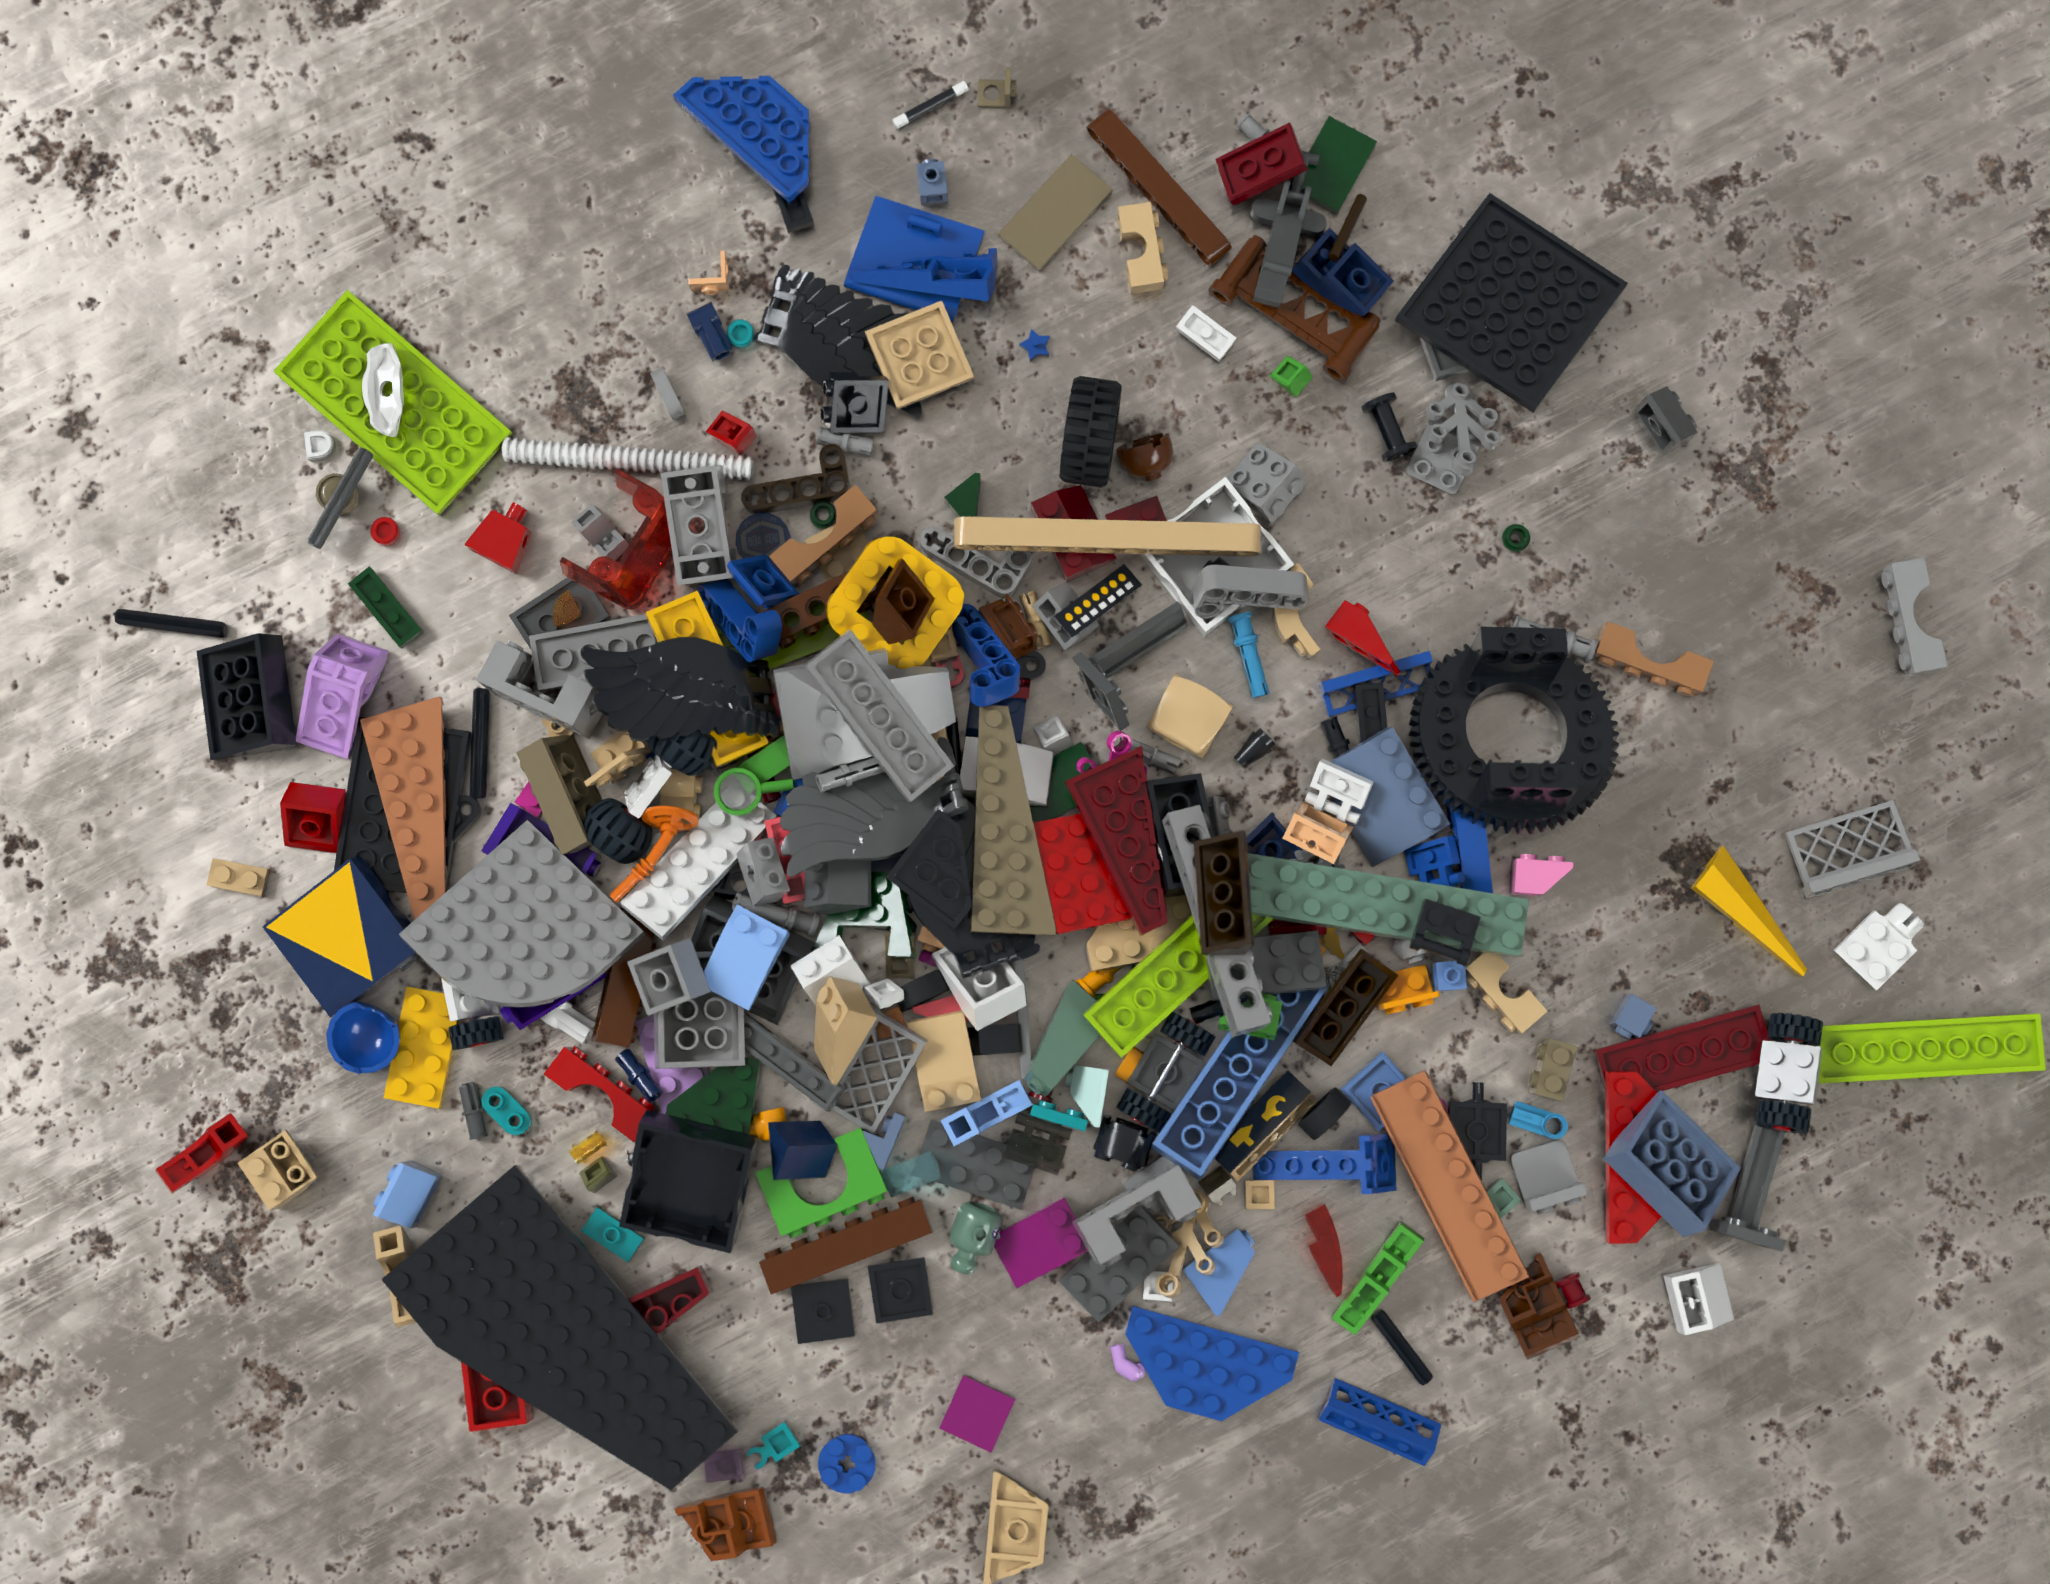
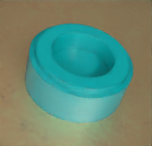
(740, 334)

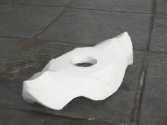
(383, 367)

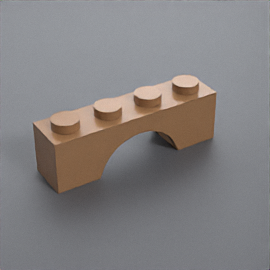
(799, 559)
(1619, 648)

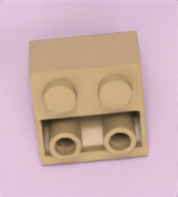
(278, 1171)

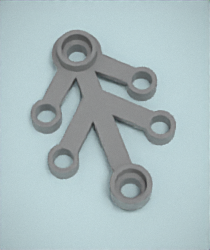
(1460, 397)

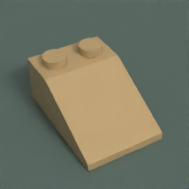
(840, 1025)
(946, 1062)

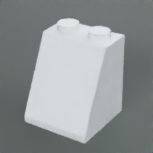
(829, 960)

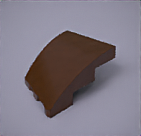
(1538, 1311)

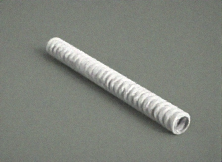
(621, 458)

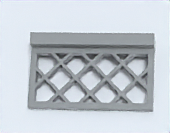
(1859, 872)
(905, 1033)

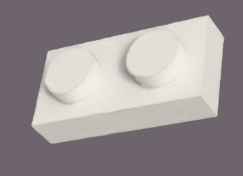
(1206, 333)

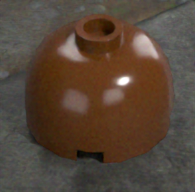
(1147, 456)

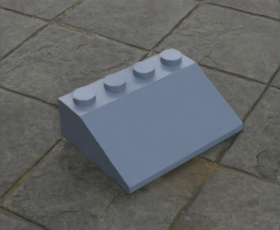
(1399, 805)
(1673, 1165)

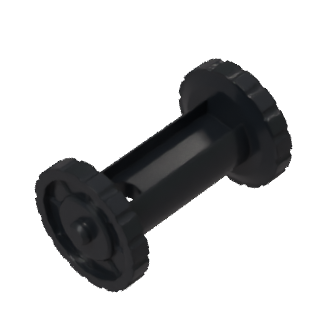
(1389, 427)

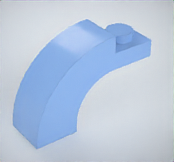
(986, 1112)

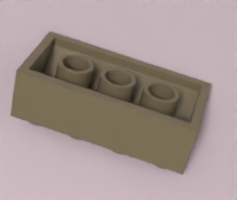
(557, 782)

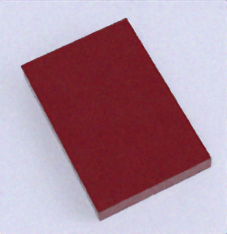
(1261, 164)

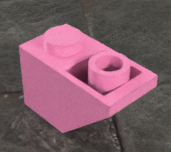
(1537, 876)

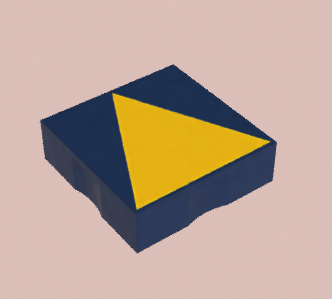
(342, 935)

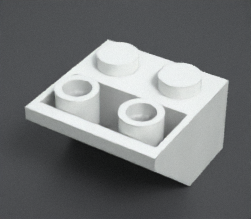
(1699, 1299)

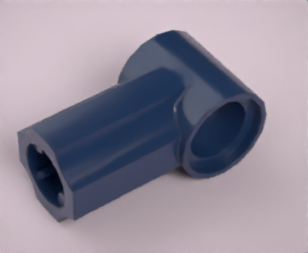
(708, 326)

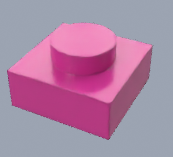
(528, 801)

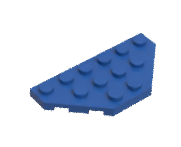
(755, 123)
(1204, 1366)

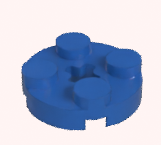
(833, 1473)

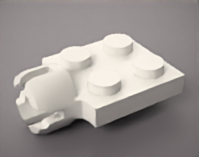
(1881, 944)

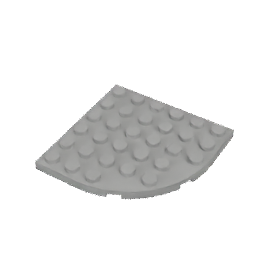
(522, 926)

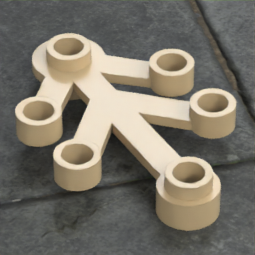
(1187, 1238)

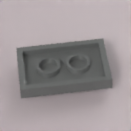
(537, 615)

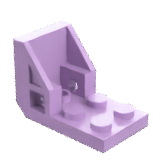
(334, 691)

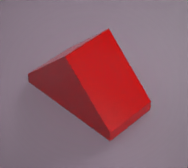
(732, 433)

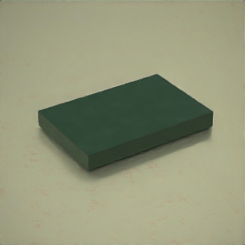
(1340, 162)

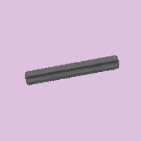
(340, 498)

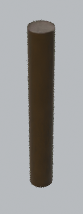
(1347, 227)

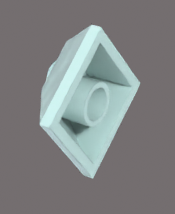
(1088, 1090)

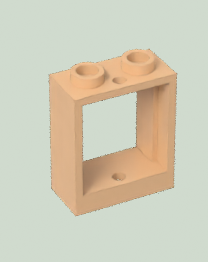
(1321, 827)

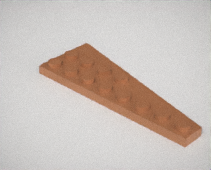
(410, 776)

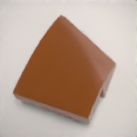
(730, 1523)

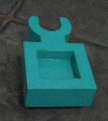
(777, 1443)

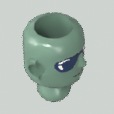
(973, 1234)

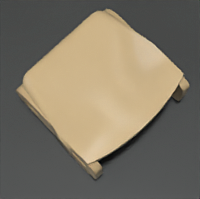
(1189, 716)

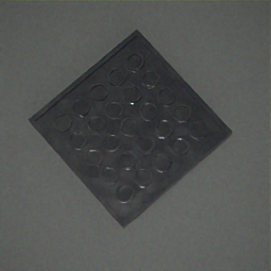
(1511, 302)

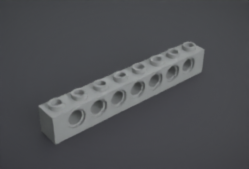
(1239, 1018)

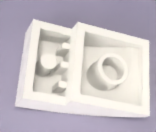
(1035, 766)

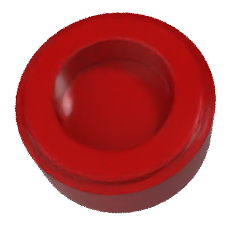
(385, 531)

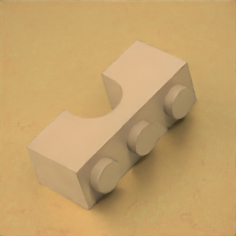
(1138, 224)
(1517, 1012)

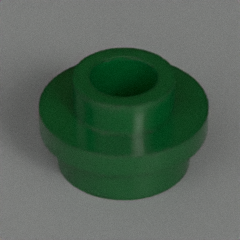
(821, 507)
(1522, 532)

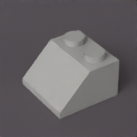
(668, 976)

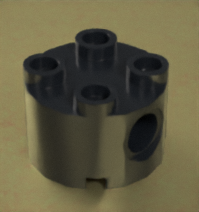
(1124, 1142)

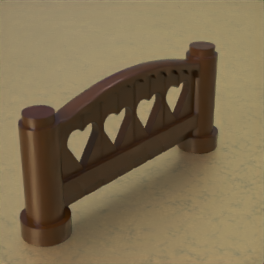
(1340, 347)

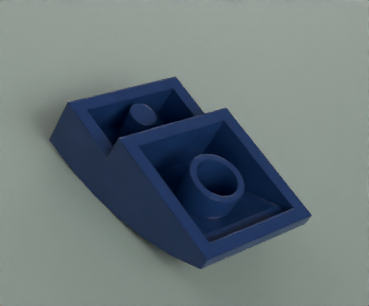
(1351, 282)

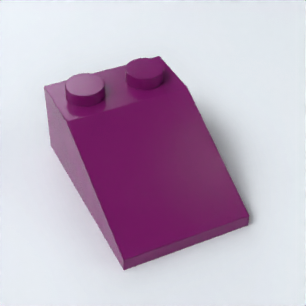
(1039, 1242)

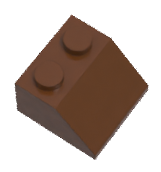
(901, 605)

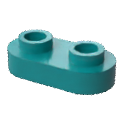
(506, 1110)

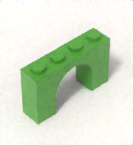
(863, 1183)

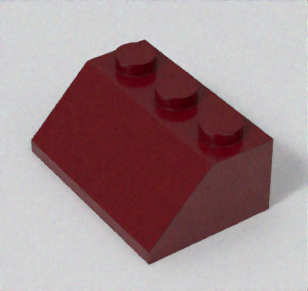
(1071, 504)

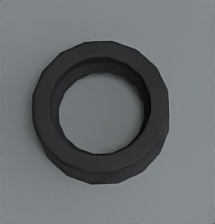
(923, 990)
(1324, 1113)

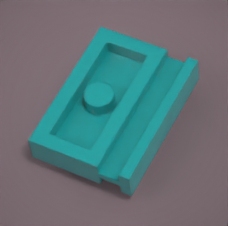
(1071, 1118)

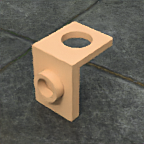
(711, 286)

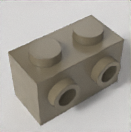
(1552, 1069)

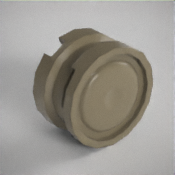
(326, 488)

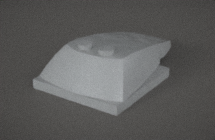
(820, 736)

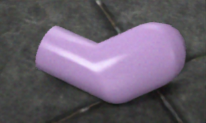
(1123, 1366)

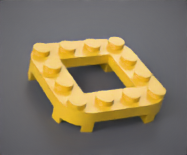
(864, 576)

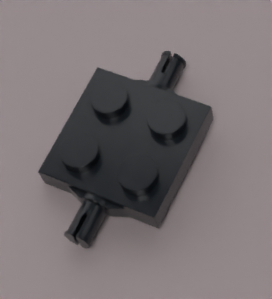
(1480, 1127)

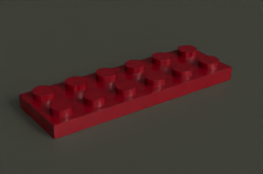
(1690, 1050)

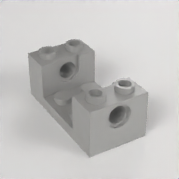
(692, 495)
(509, 674)
(1172, 1193)

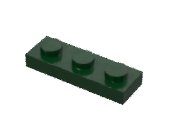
(385, 607)

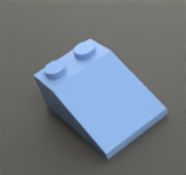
(744, 957)

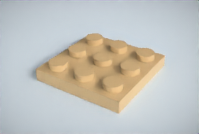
(919, 355)

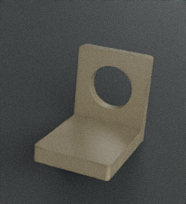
(1006, 87)

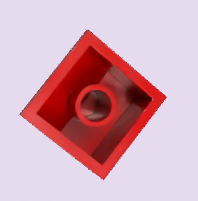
(312, 816)

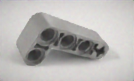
(973, 557)
(1249, 587)

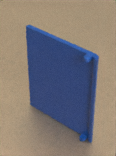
(906, 233)

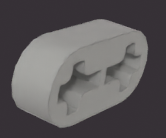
(667, 393)

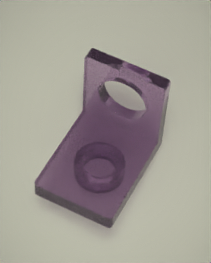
(725, 1466)

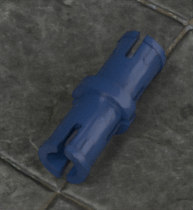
(639, 1075)

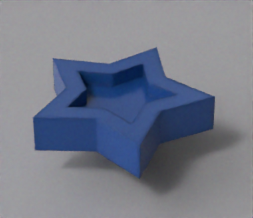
(1035, 345)

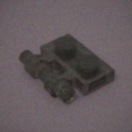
(1034, 1150)

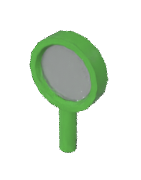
(740, 790)

